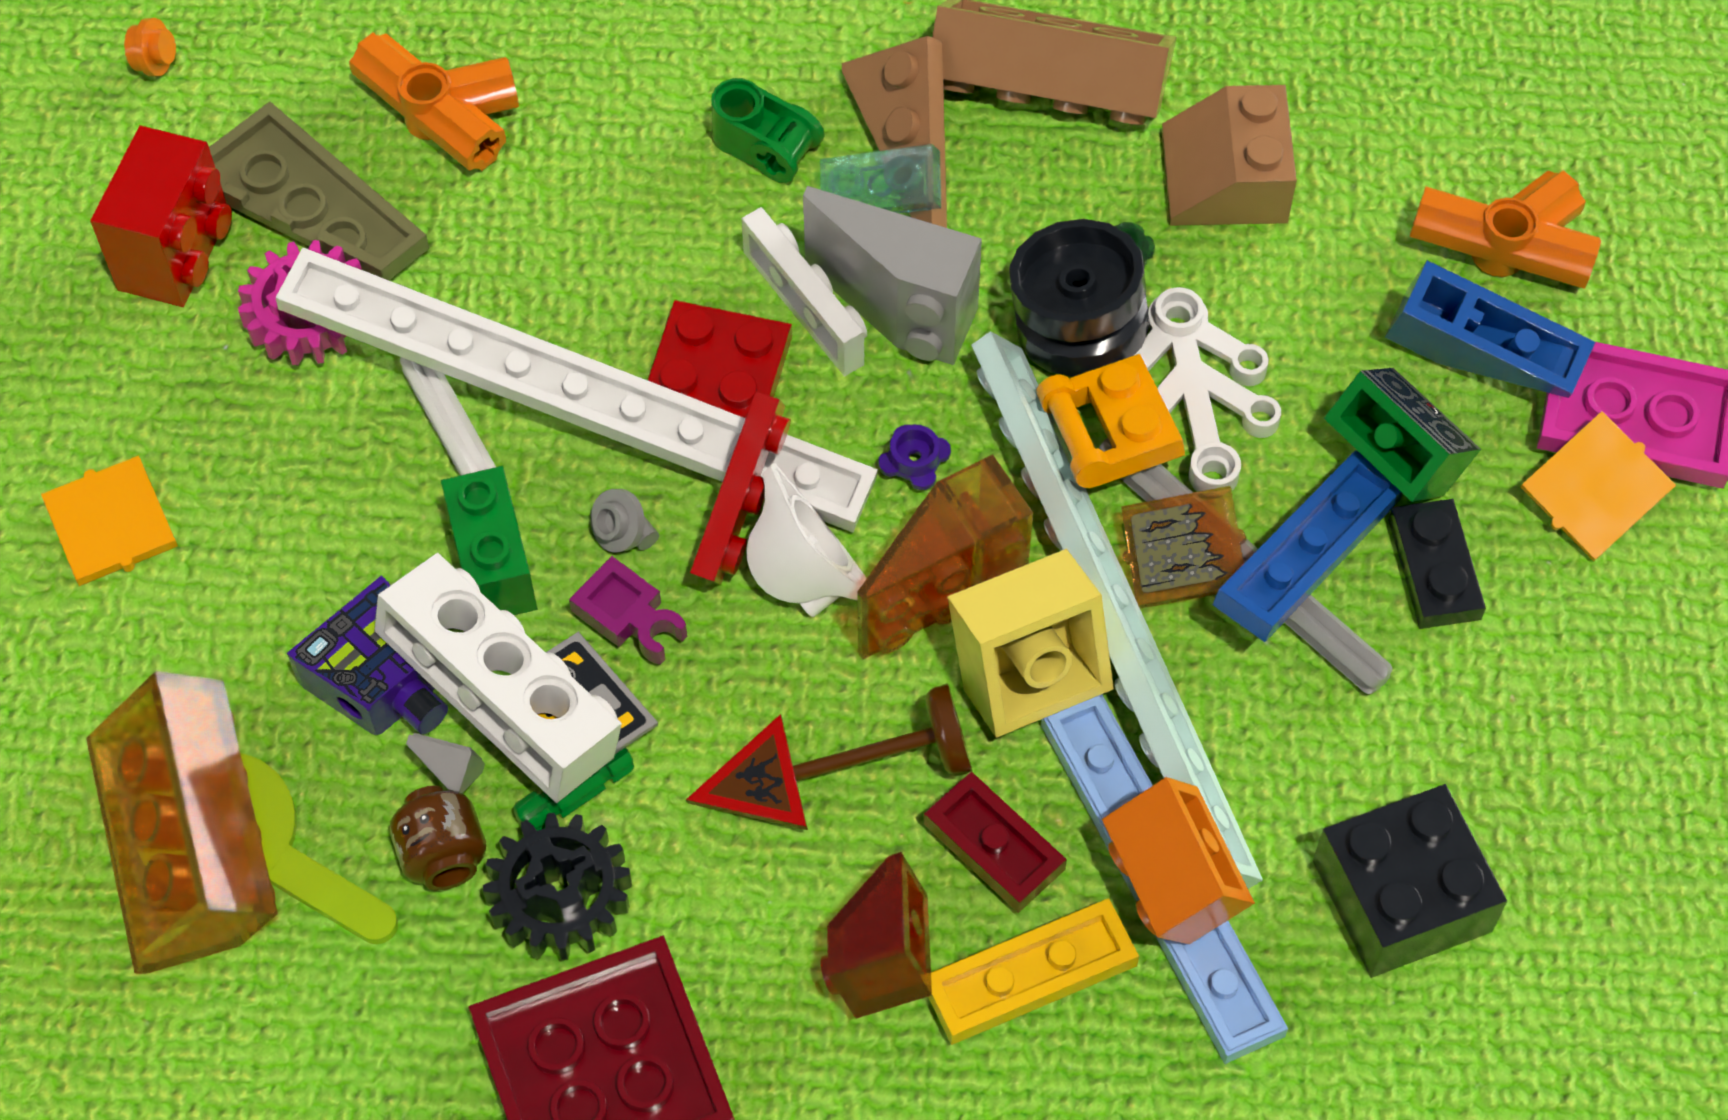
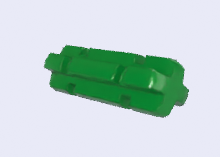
(536, 807)

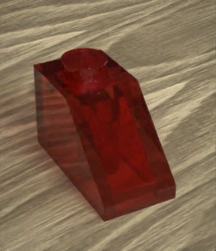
(881, 942)

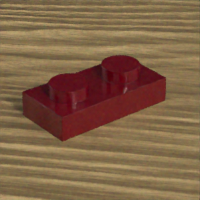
(995, 842)

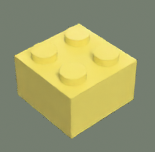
(1031, 642)

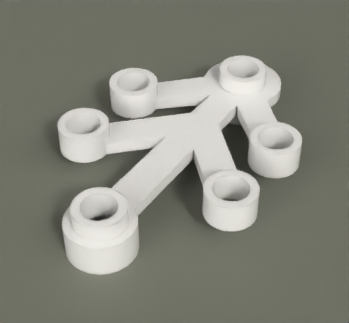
(1197, 381)

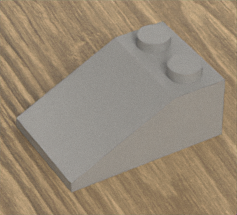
(896, 272)

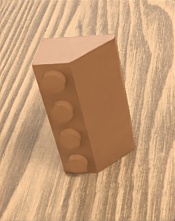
(1053, 59)

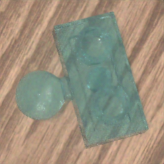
(889, 179)

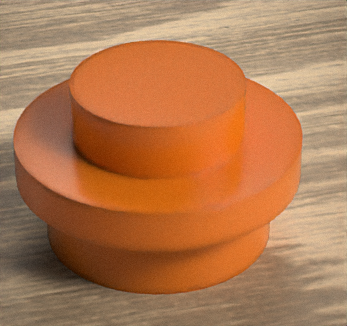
(150, 47)

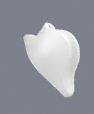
(796, 552)

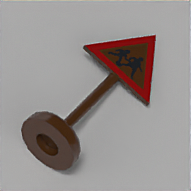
(763, 780)

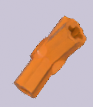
(440, 102)
(1514, 231)

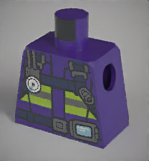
(363, 674)

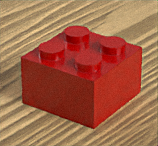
(161, 216)

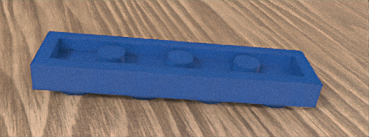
(1307, 547)

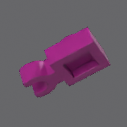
(624, 605)

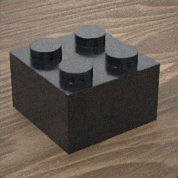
(1408, 880)

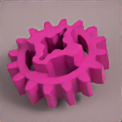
(277, 328)

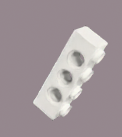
(551, 752)

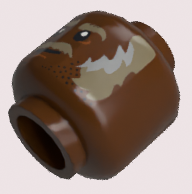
(438, 838)

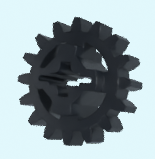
(579, 864)

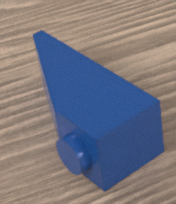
(1487, 334)

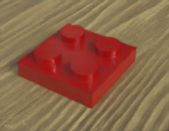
(720, 356)

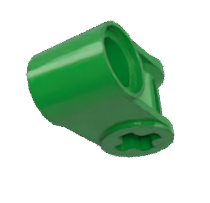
(762, 128)

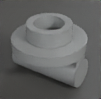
(620, 522)

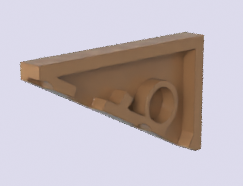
(904, 102)

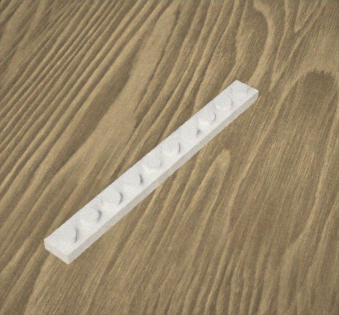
(557, 381)

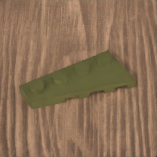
(305, 192)

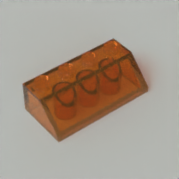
(180, 822)

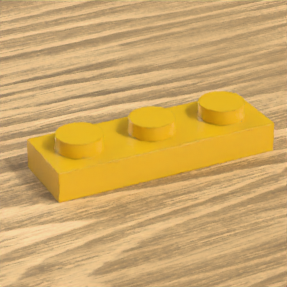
(1031, 971)

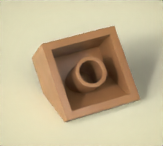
(1231, 158)

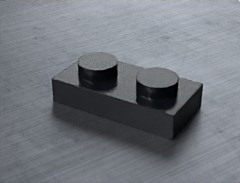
(1436, 563)

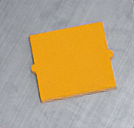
(1598, 486)
(109, 520)

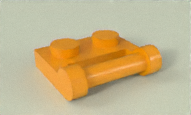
(1129, 412)

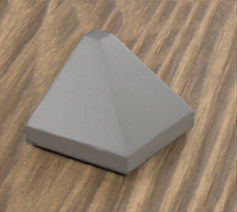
(450, 762)

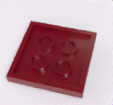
(602, 1044)

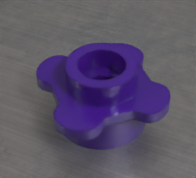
(919, 441)

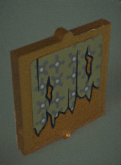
(1182, 546)

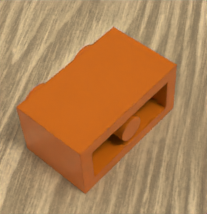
(1176, 862)

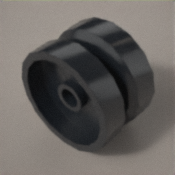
(1079, 296)

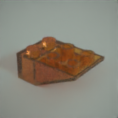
(958, 537)

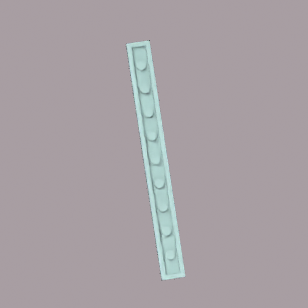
(1075, 526)

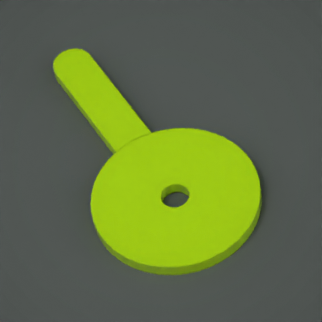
(300, 874)

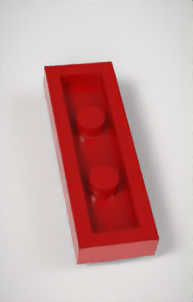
(741, 489)

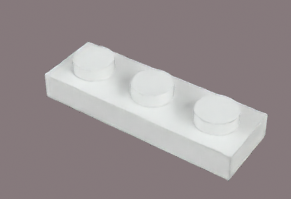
(804, 290)

